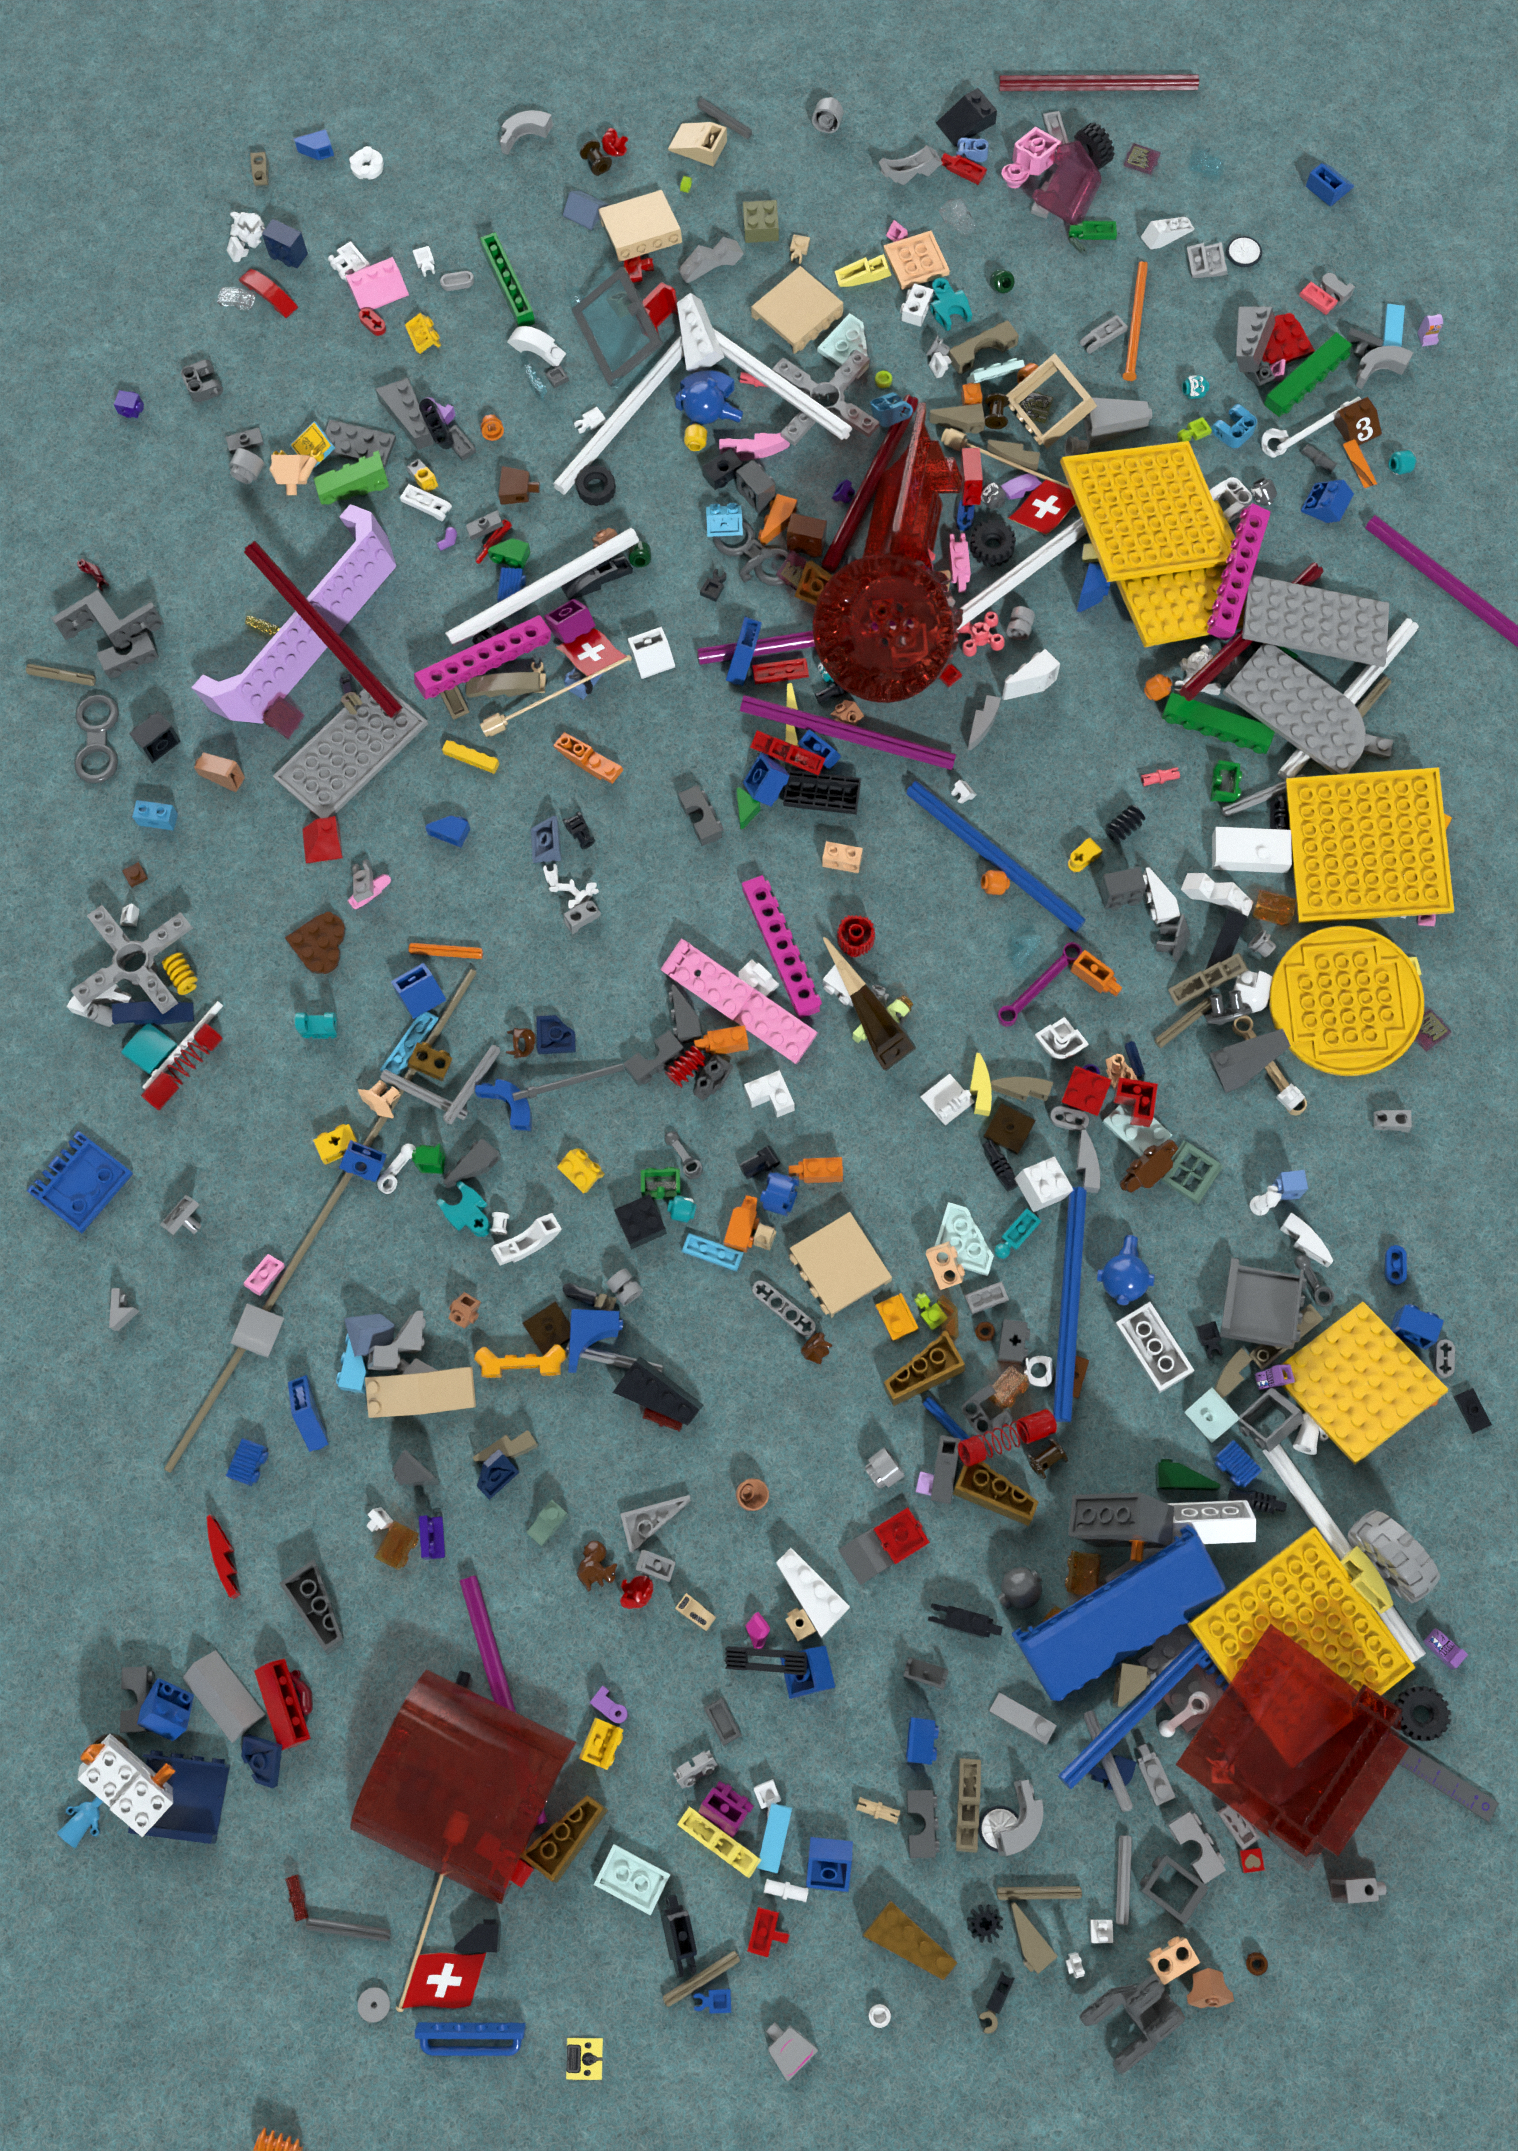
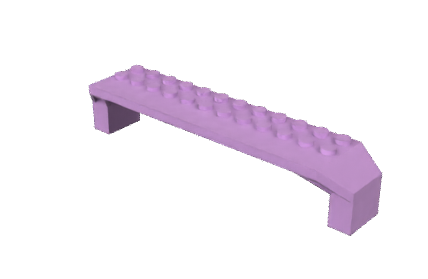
(296, 644)

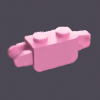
(959, 562)

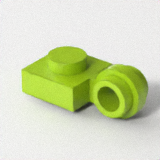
(1197, 429)
(932, 1315)

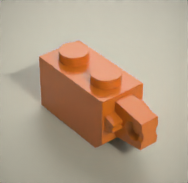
(1095, 974)
(724, 1041)
(818, 1170)
(741, 1225)

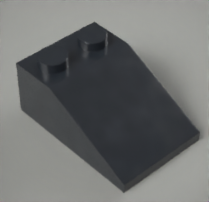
(968, 117)

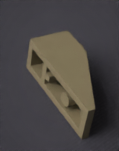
(961, 418)
(1032, 1945)

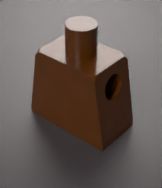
(516, 486)

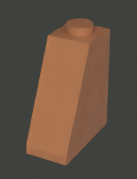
(220, 770)

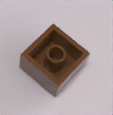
(806, 535)

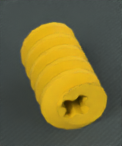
(179, 973)

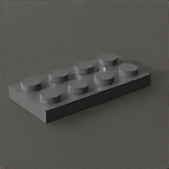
(356, 442)

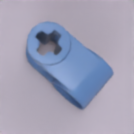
(974, 149)

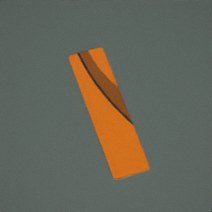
(1359, 463)

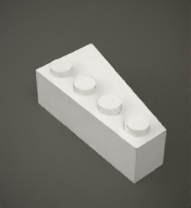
(698, 336)
(815, 1596)

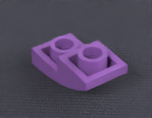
(1018, 486)

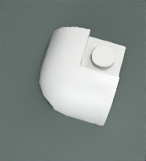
(1254, 989)
(1061, 1040)

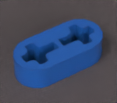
(961, 514)

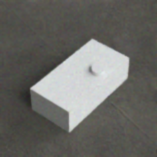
(1251, 849)
(1154, 1347)
(1216, 1521)

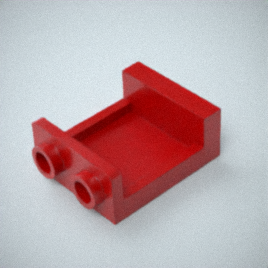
(661, 303)

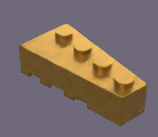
(812, 582)
(994, 1492)
(562, 1842)
(906, 1939)

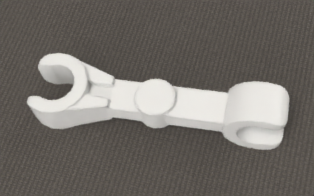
(1210, 688)

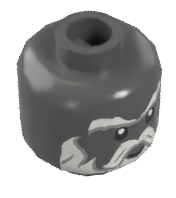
(1264, 491)
(993, 495)

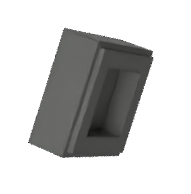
(557, 376)

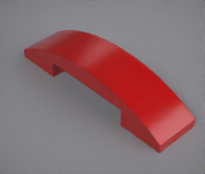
(269, 291)

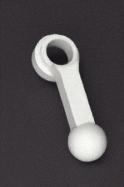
(394, 1168)
(1167, 1727)

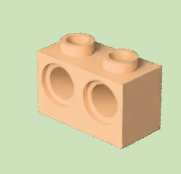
(842, 857)
(940, 1266)
(1175, 1966)

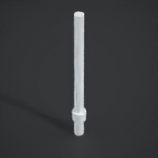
(1313, 427)
(183, 1045)

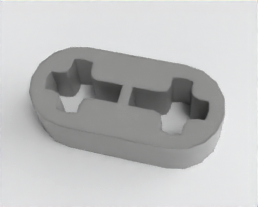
(1439, 1358)

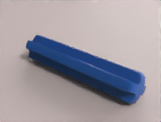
(948, 1423)

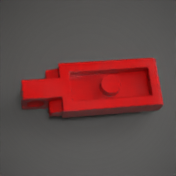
(964, 168)

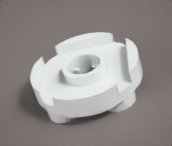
(365, 155)

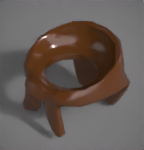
(529, 1037)
(816, 1348)

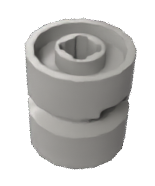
(1020, 624)
(624, 1287)

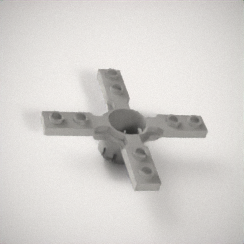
(843, 378)
(127, 949)

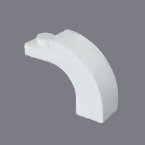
(534, 1238)

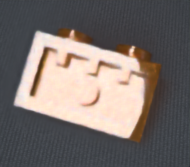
(1274, 908)

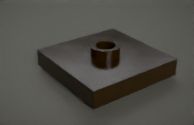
(1009, 1128)
(548, 1328)

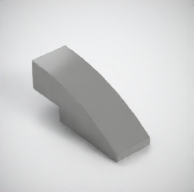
(983, 721)
(1088, 1163)

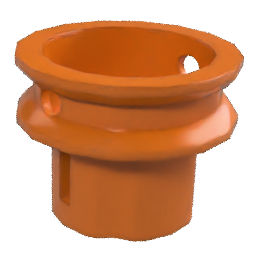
(492, 427)

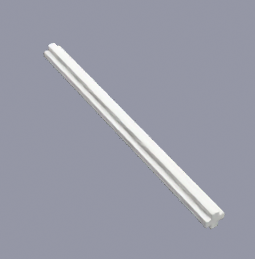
(783, 388)
(620, 417)
(1023, 571)
(542, 587)
(1357, 689)
(1336, 1541)

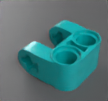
(317, 1025)

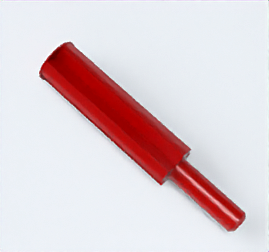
(494, 539)

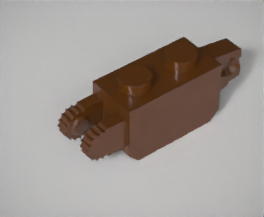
(1149, 1167)

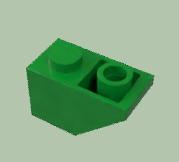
(510, 552)

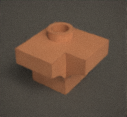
(1209, 1989)

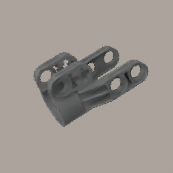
(1148, 2008)

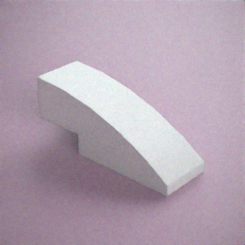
(1306, 1240)

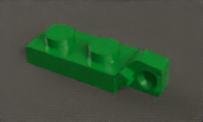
(1094, 230)

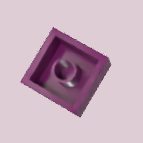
(570, 621)

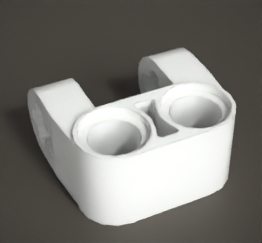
(1233, 497)

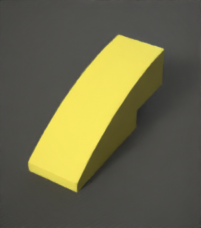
(863, 272)
(981, 1087)
(1367, 1579)

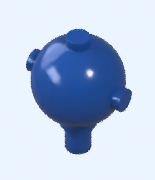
(705, 403)
(1126, 1275)

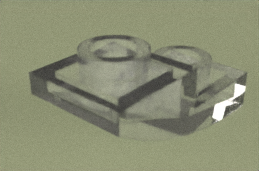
(235, 296)

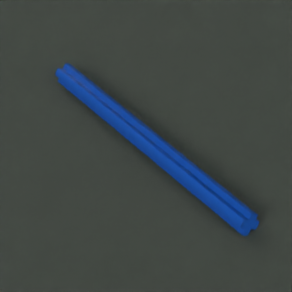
(996, 856)
(1069, 1305)
(1132, 1714)

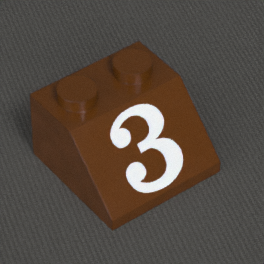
(1358, 421)

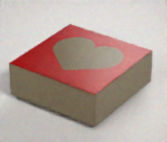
(1251, 1860)

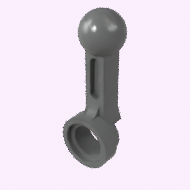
(672, 1139)
(1303, 1262)

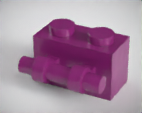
(723, 1811)

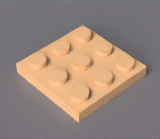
(916, 260)

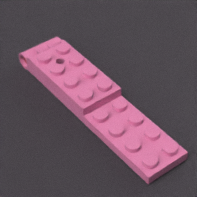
(739, 1001)

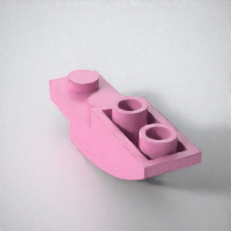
(748, 449)

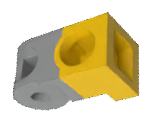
(422, 475)

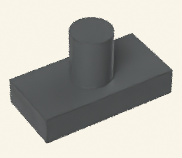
(1363, 341)

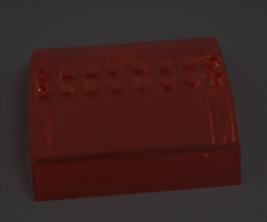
(460, 1785)

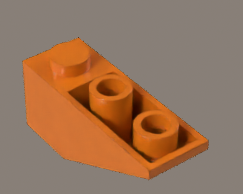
(778, 519)

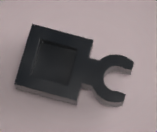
(713, 587)
(1209, 1335)

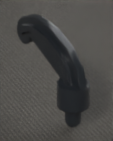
(588, 684)

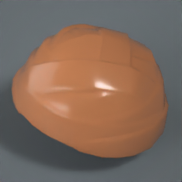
(752, 1494)

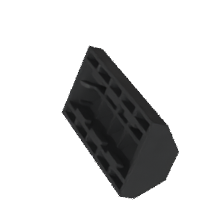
(822, 792)

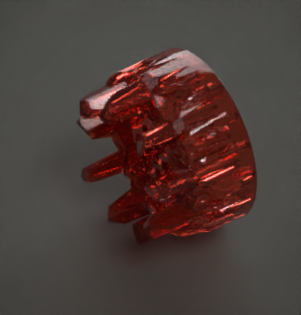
(855, 651)

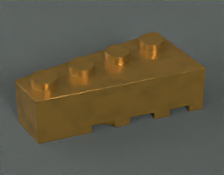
(925, 1370)

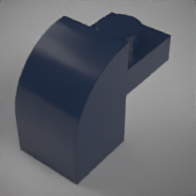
(1125, 1767)

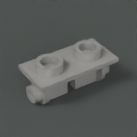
(688, 1775)

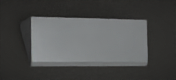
(223, 1695)

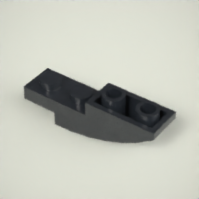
(595, 577)

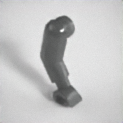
(748, 567)

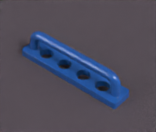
(465, 2030)

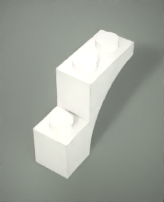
(1229, 895)

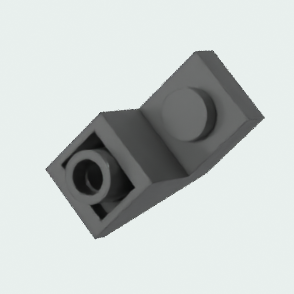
(1262, 375)

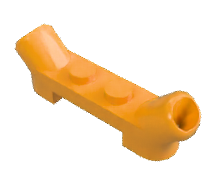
(492, 1365)

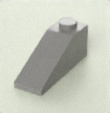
(1023, 1718)

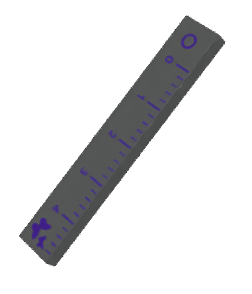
(1449, 1783)

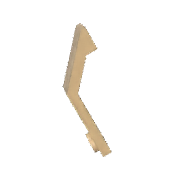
(420, 1392)

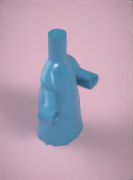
(87, 1814)

